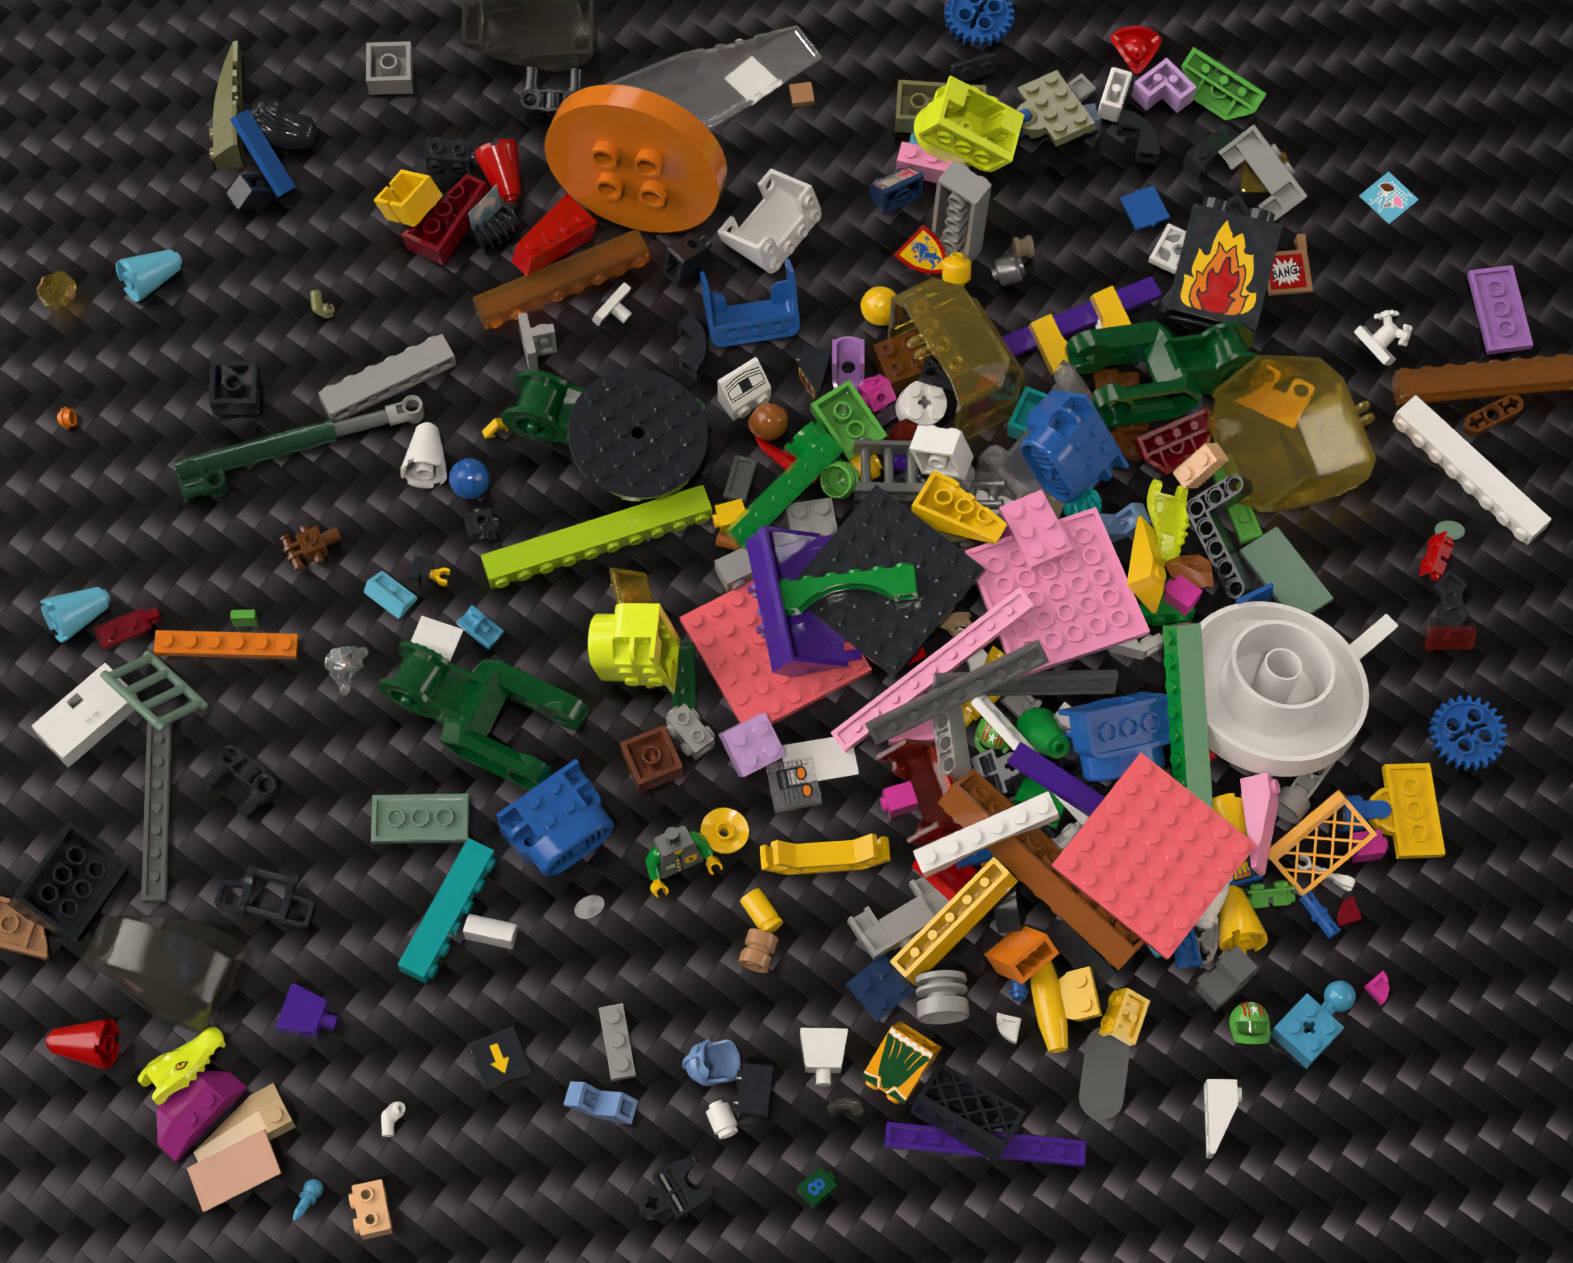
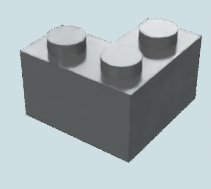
(1231, 973)

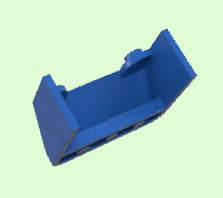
(753, 320)

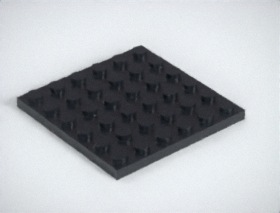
(884, 535)

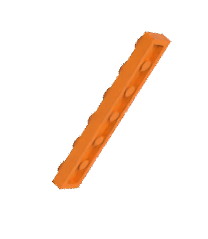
(226, 644)

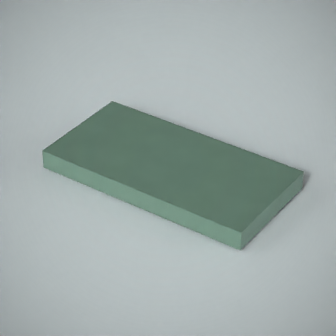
(1278, 563)
(420, 818)

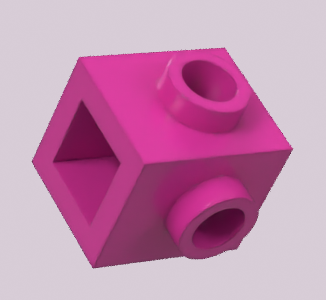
(876, 392)

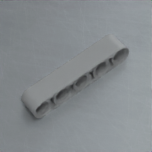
(951, 743)

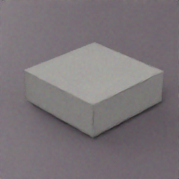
(1081, 87)

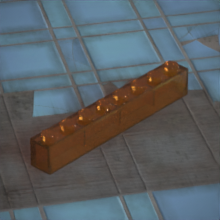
(561, 279)
(1484, 379)

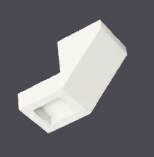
(1133, 649)

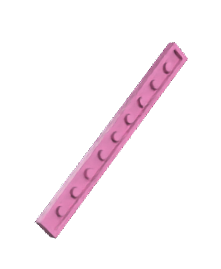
(943, 660)

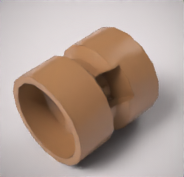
(756, 954)

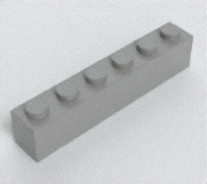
(387, 378)

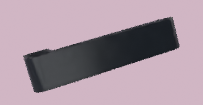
(1219, 535)

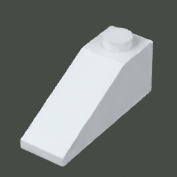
(1220, 1102)

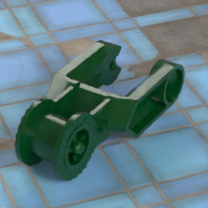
(1178, 365)
(545, 407)
(470, 704)

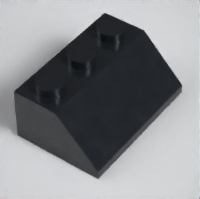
(1082, 954)

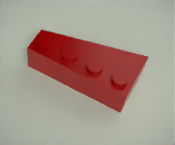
(555, 235)

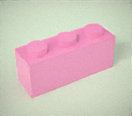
(916, 157)

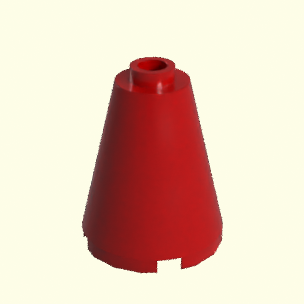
(501, 167)
(86, 1043)

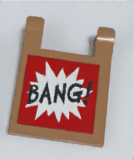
(1291, 270)

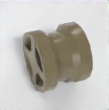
(1023, 246)

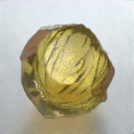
(56, 290)

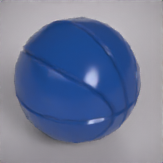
(469, 478)

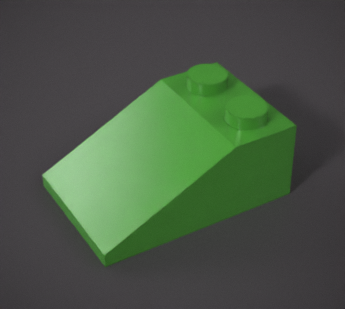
(847, 417)

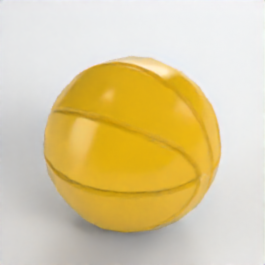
(876, 305)

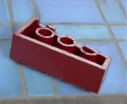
(446, 222)

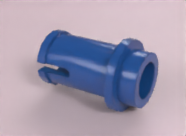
(1018, 991)

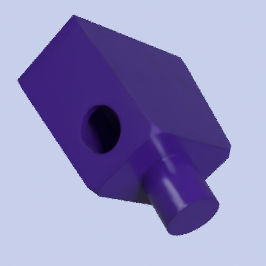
(305, 1014)

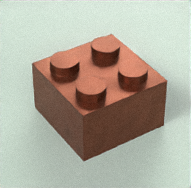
(651, 759)

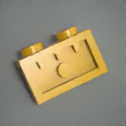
(1124, 1015)

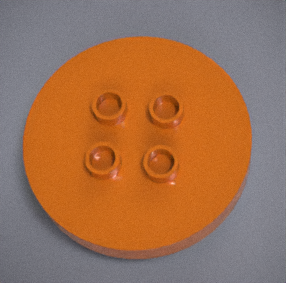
(636, 158)

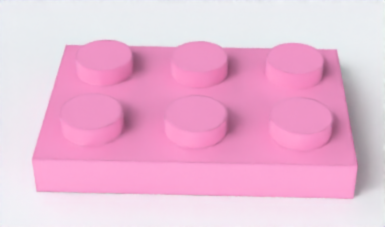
(1035, 529)

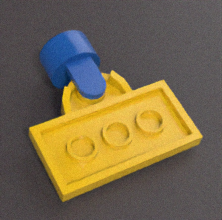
(1402, 810)

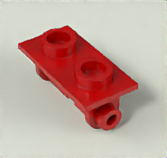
(1439, 547)

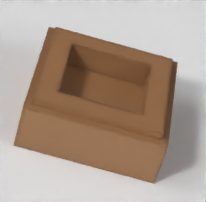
(801, 94)

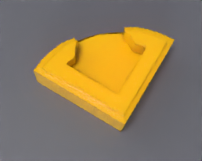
(494, 427)

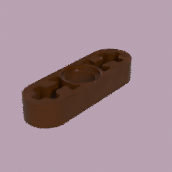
(1497, 406)

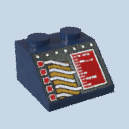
(897, 189)

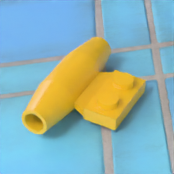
(1061, 999)

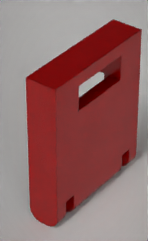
(950, 880)

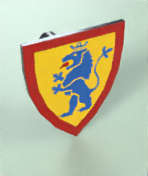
(922, 252)

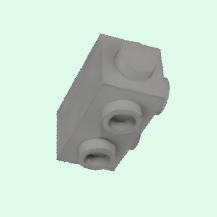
(685, 725)

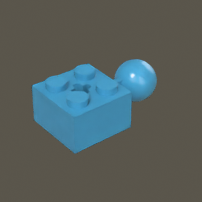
(1324, 1028)

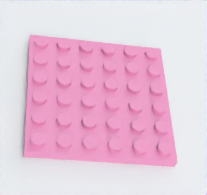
(1077, 598)

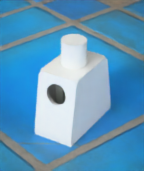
(823, 1052)

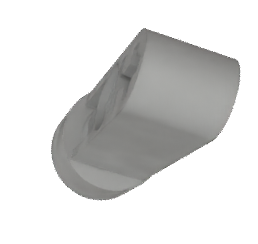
(1294, 799)

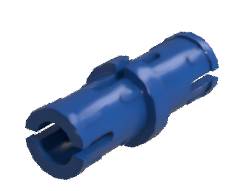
(1319, 914)

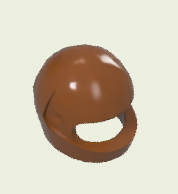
(768, 422)

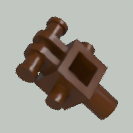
(309, 545)

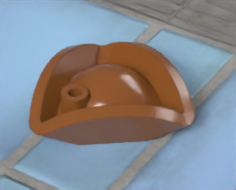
(1193, 568)

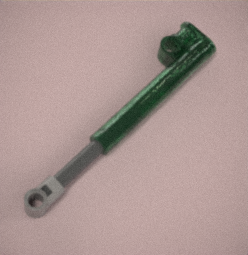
(201, 470)

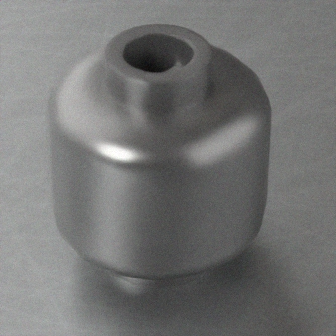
(1008, 270)

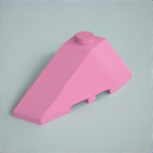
(1260, 813)

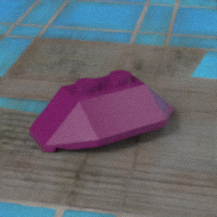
(194, 1110)

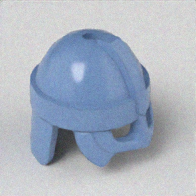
(712, 1062)

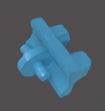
(480, 627)

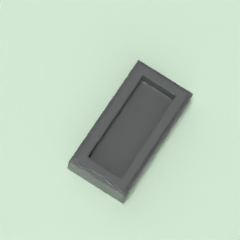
(740, 478)

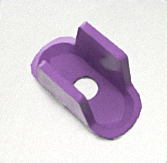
(847, 350)

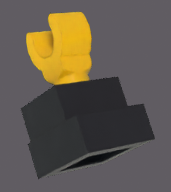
(423, 571)

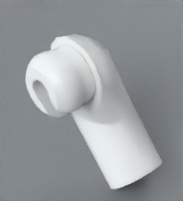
(390, 1116)

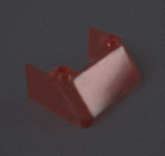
(919, 764)

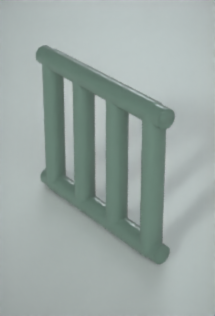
(163, 673)

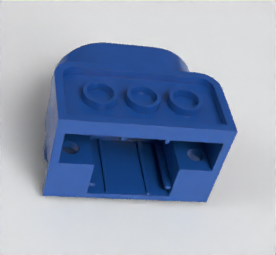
(1068, 446)
(1116, 731)
(556, 821)

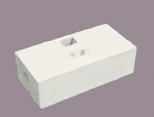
(82, 717)

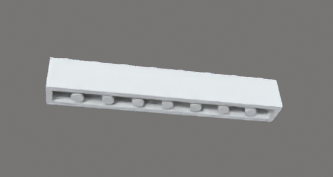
(1471, 470)

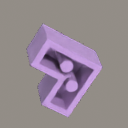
(1164, 83)

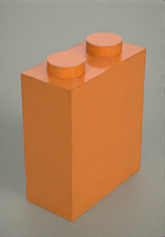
(1021, 954)

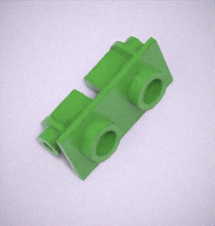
(1279, 892)

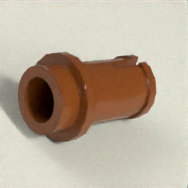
(724, 541)

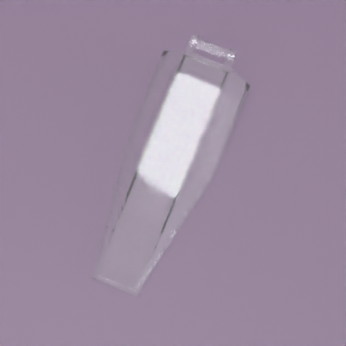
(727, 78)

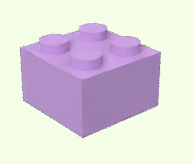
(752, 744)

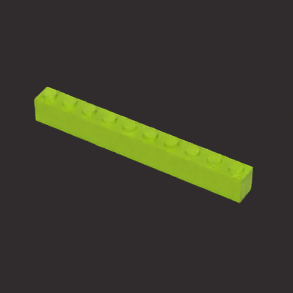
(596, 537)

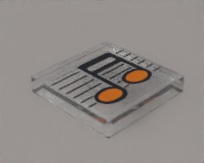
(793, 784)

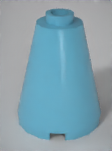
(147, 272)
(73, 610)

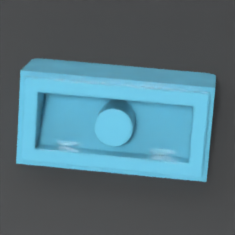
(389, 594)

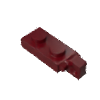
(126, 627)

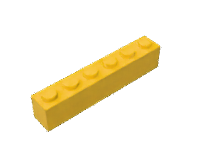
(954, 920)

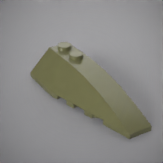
(227, 143)

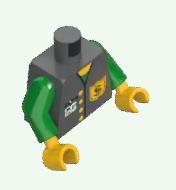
(677, 851)

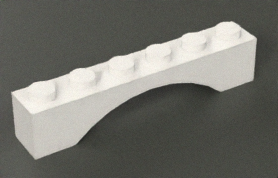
(1008, 823)

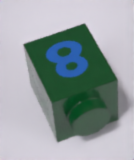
(817, 1187)

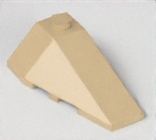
(258, 1112)

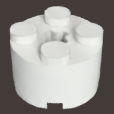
(929, 396)

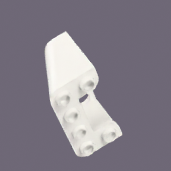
(776, 223)

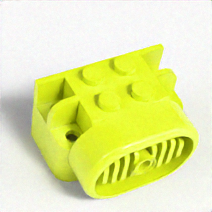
(968, 127)
(635, 646)

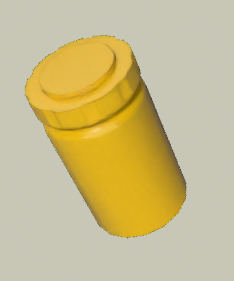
(761, 911)

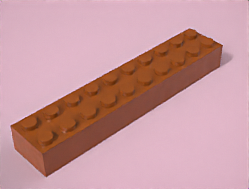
(1030, 860)

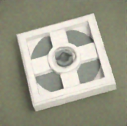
(1168, 249)

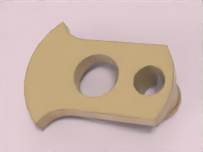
(956, 620)

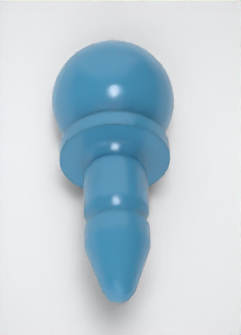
(311, 1191)

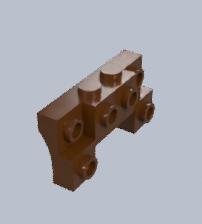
(1123, 435)

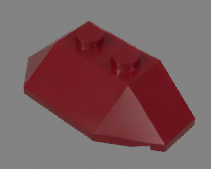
(1175, 441)

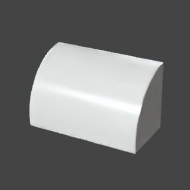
(490, 931)

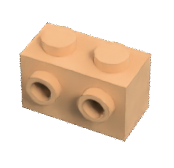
(371, 1209)

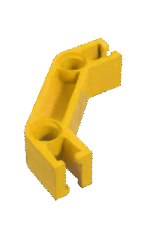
(825, 856)

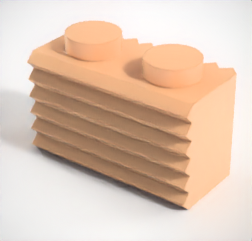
(1200, 465)

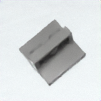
(536, 340)

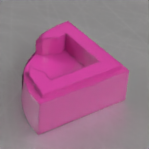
(1379, 988)

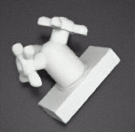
(1384, 336)

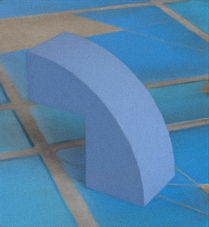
(1124, 522)
(600, 1104)

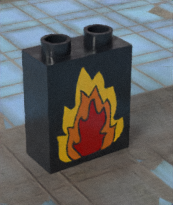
(1223, 265)

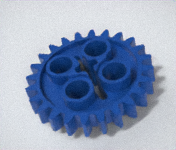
(997, 22)
(1478, 751)

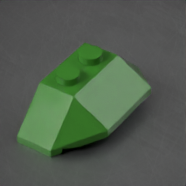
(1220, 87)

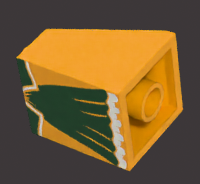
(900, 1062)

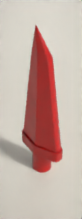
(779, 456)

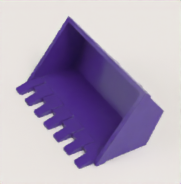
(795, 642)

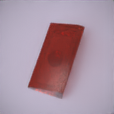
(1450, 637)

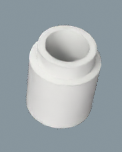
(722, 1119)

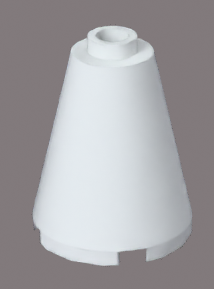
(425, 458)

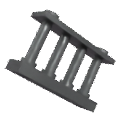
(888, 448)

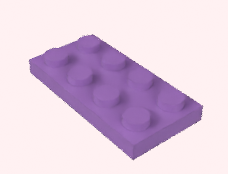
(1500, 309)

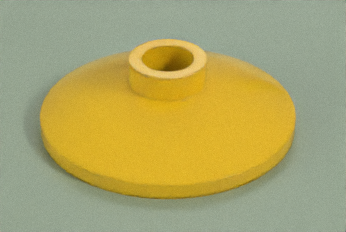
(729, 821)

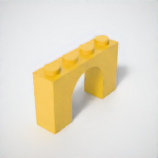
(1052, 344)

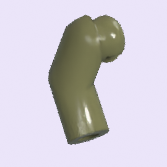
(320, 308)

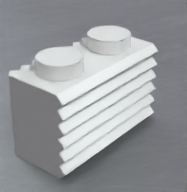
(1114, 94)

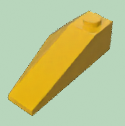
(955, 511)
(1146, 566)

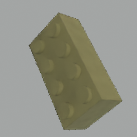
(913, 97)

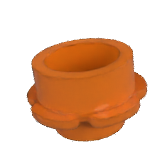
(67, 418)

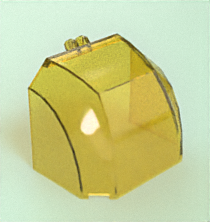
(1291, 432)

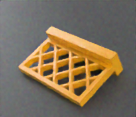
(1303, 830)

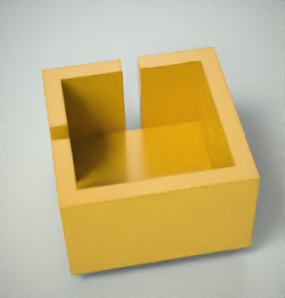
(417, 197)

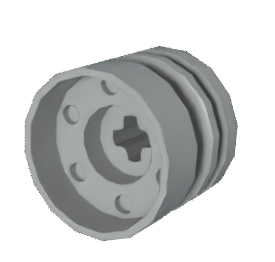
(942, 997)

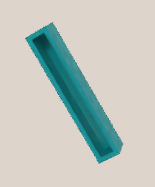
(447, 910)

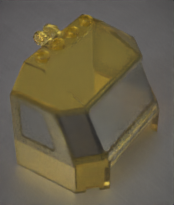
(966, 346)

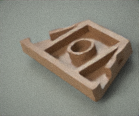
(21, 934)

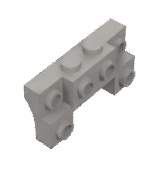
(1269, 168)
(900, 925)

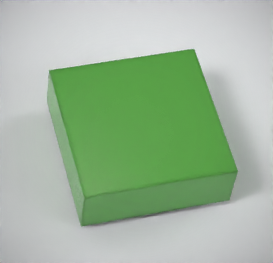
(244, 618)

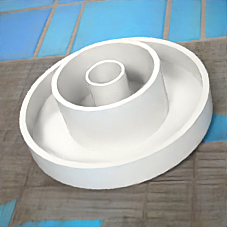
(1280, 689)

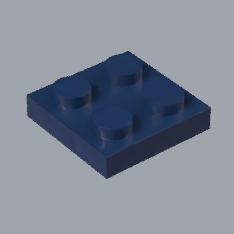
(880, 988)

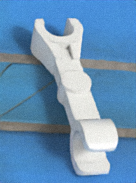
(1343, 881)

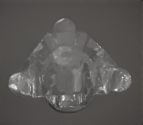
(345, 665)

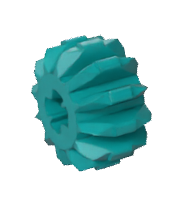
(1087, 500)

